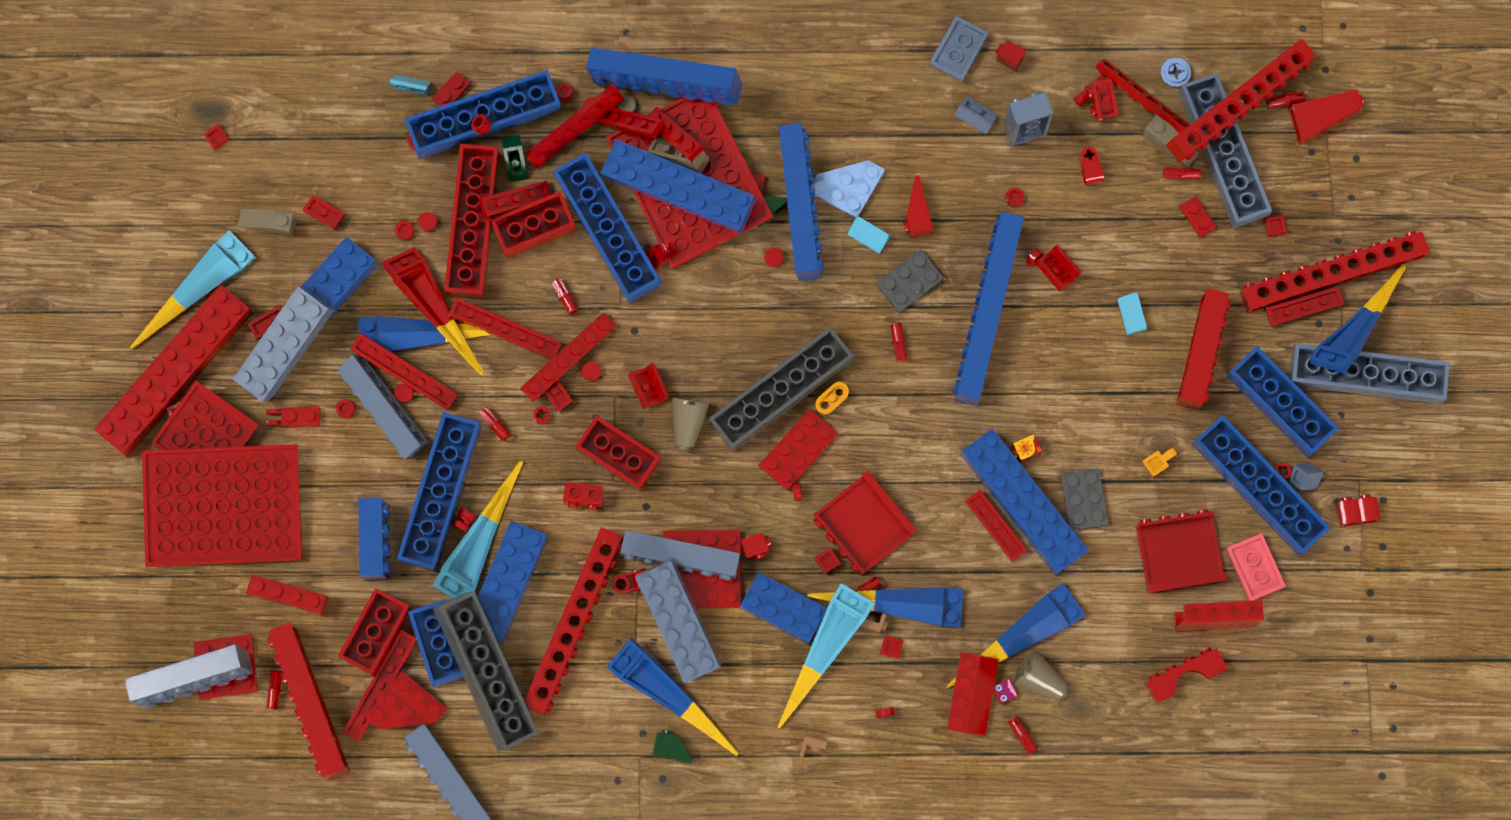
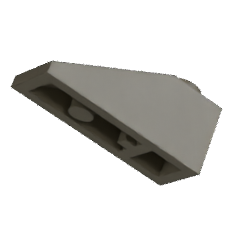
(1160, 133)
(663, 149)
(268, 221)

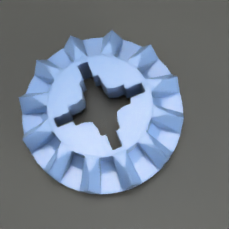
(1180, 66)

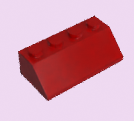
(972, 694)

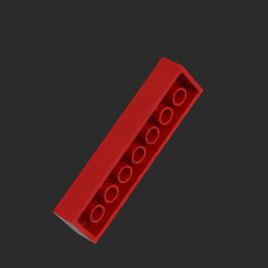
(469, 229)
(308, 700)

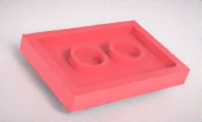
(1255, 567)

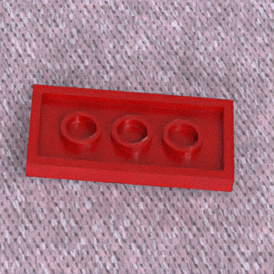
(798, 449)

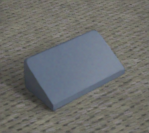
(976, 115)

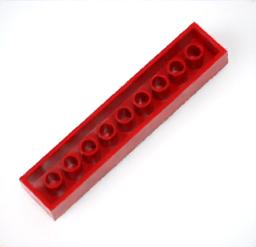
(173, 370)

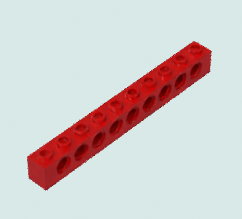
(1180, 146)
(1415, 241)
(604, 538)

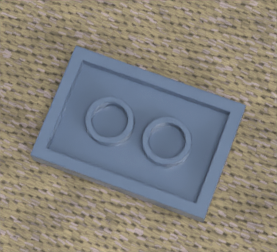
(959, 48)

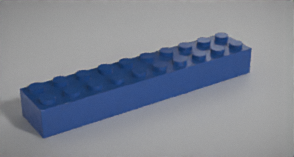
(990, 304)

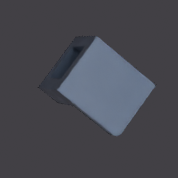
(1305, 476)

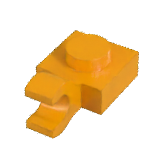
(1157, 463)

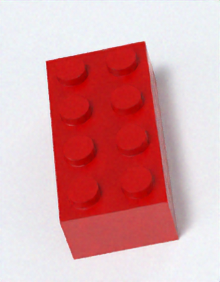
(533, 225)
(618, 453)
(374, 632)

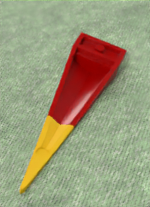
(415, 280)

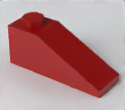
(917, 217)

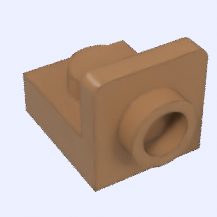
(871, 625)
(814, 744)

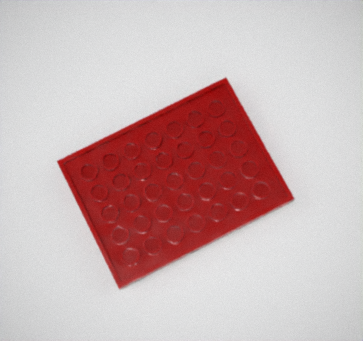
(687, 232)
(221, 505)

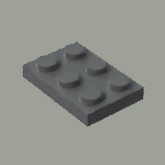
(909, 281)
(1084, 499)

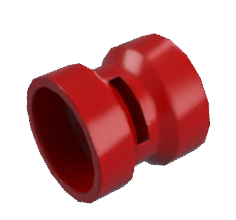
(464, 520)

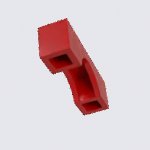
(287, 594)
(1163, 686)

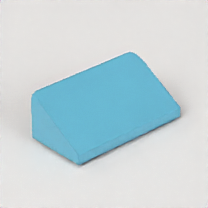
(410, 84)
(868, 234)
(1132, 313)

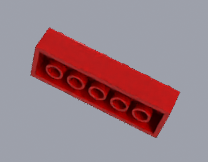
(1202, 349)

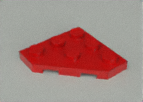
(404, 705)

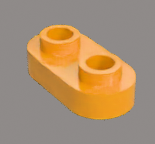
(831, 398)

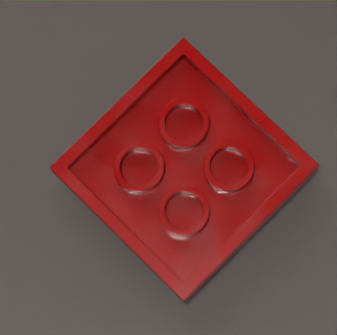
(235, 687)

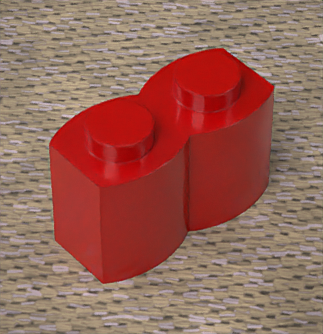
(1358, 511)

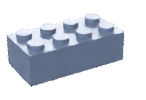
(1028, 118)

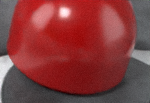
(481, 124)

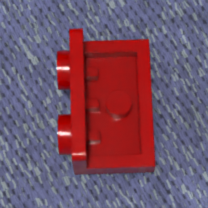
(1102, 99)
(1058, 268)
(649, 386)
(583, 495)

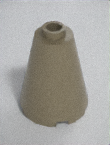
(687, 421)
(1040, 677)

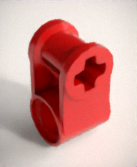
(1091, 169)
(630, 580)

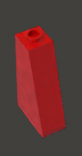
(1322, 114)

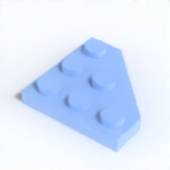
(848, 186)

